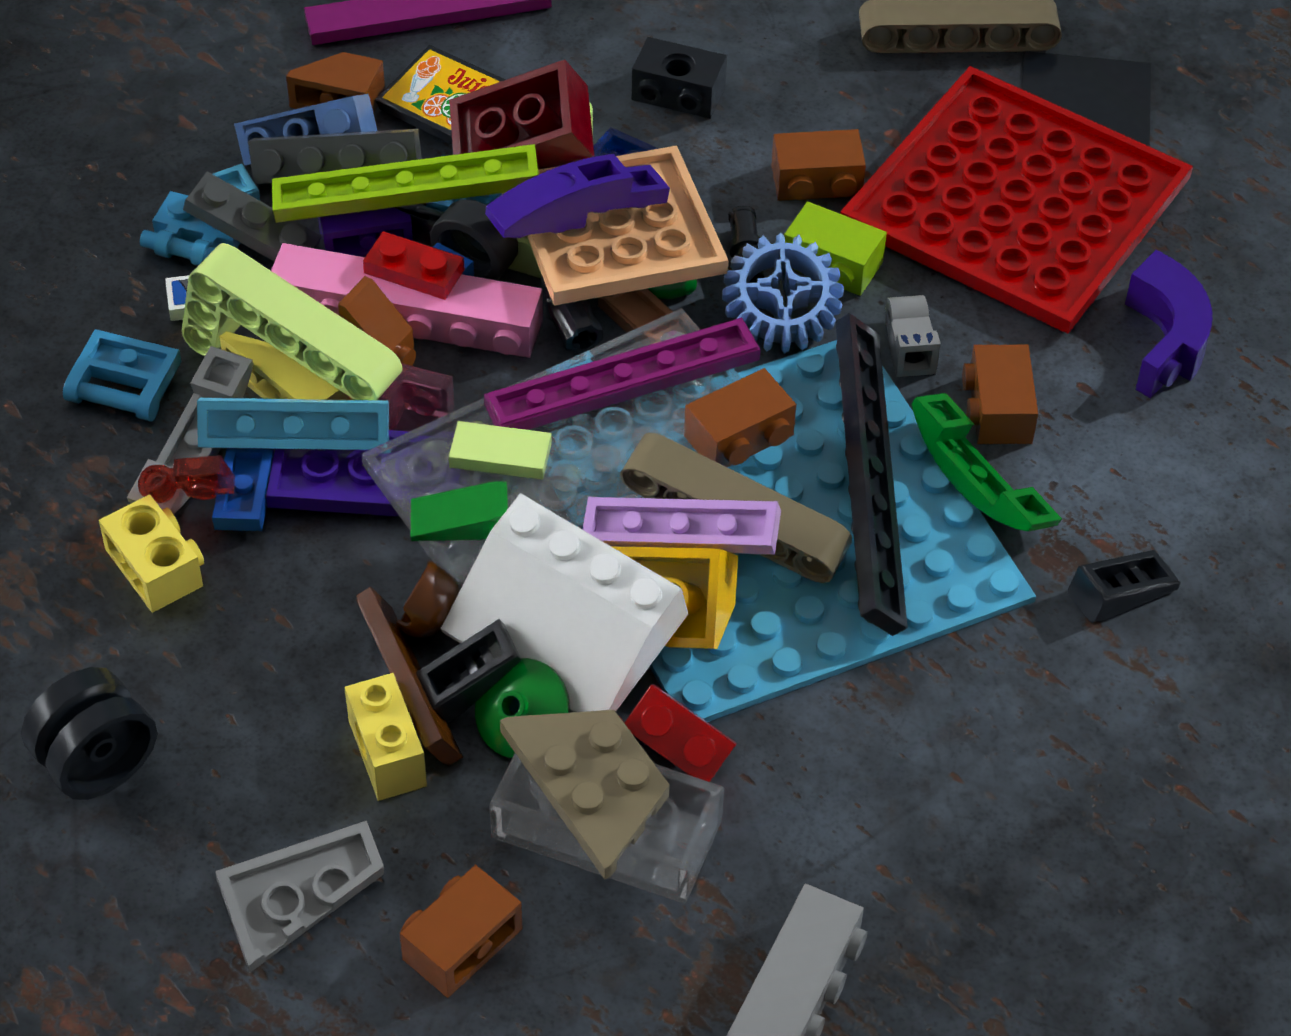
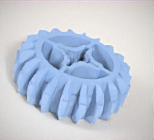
(818, 287)

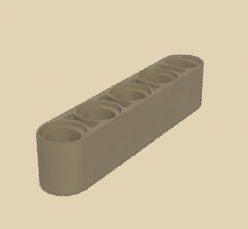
(959, 26)
(805, 539)

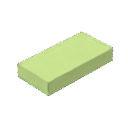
(500, 450)

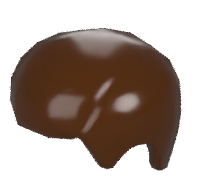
(429, 602)

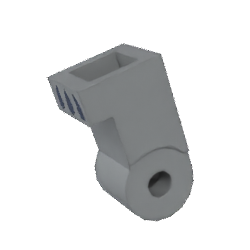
(911, 331)

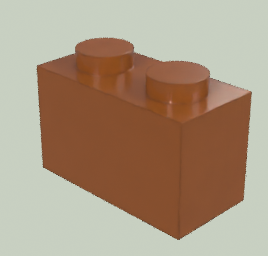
(818, 164)
(1001, 394)
(740, 419)
(460, 930)

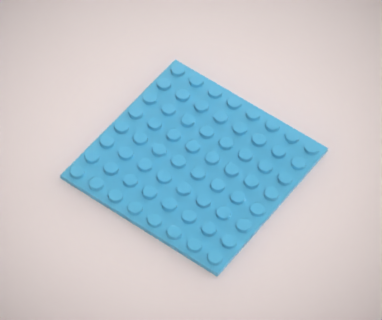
(804, 630)

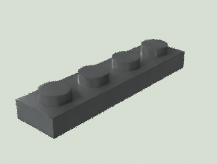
(329, 152)

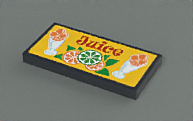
(426, 86)

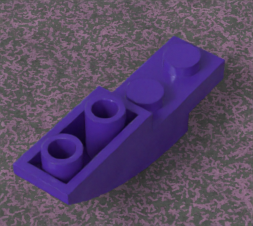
(566, 194)

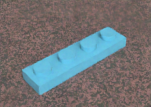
(292, 423)

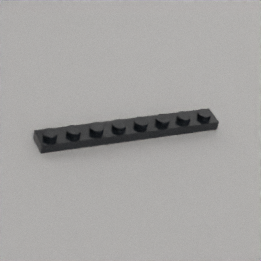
(870, 477)

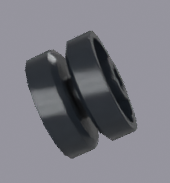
(89, 733)

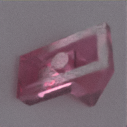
(420, 392)

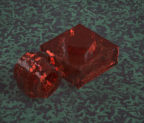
(197, 476)

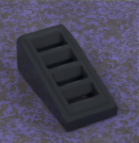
(1100, 601)
(448, 668)

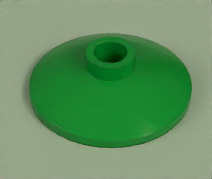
(538, 692)

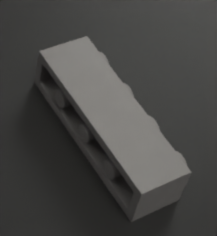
(803, 967)

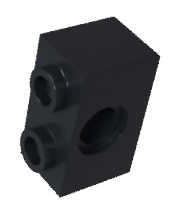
(679, 77)

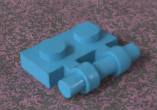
(182, 233)

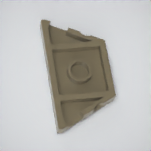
(591, 776)

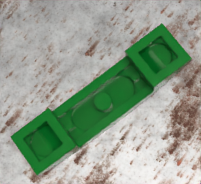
(945, 433)

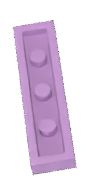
(685, 523)

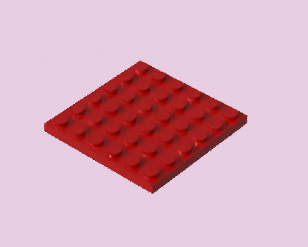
(1018, 197)

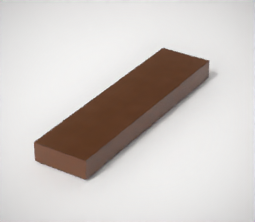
(402, 662)

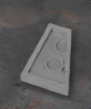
(295, 888)

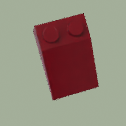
(533, 108)

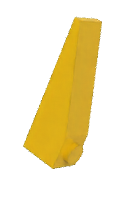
(707, 584)

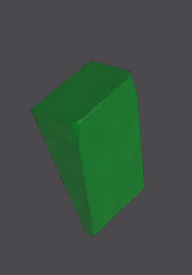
(459, 513)

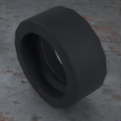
(471, 219)

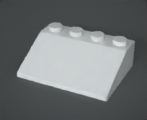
(568, 604)

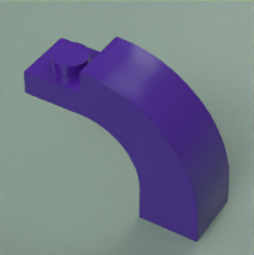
(1181, 309)

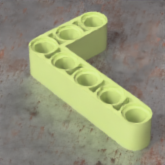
(237, 291)

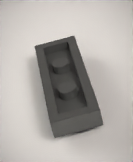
(245, 218)

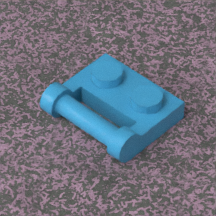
(126, 363)

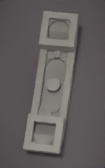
(218, 376)

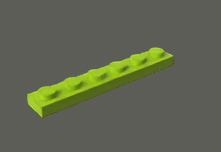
(402, 183)

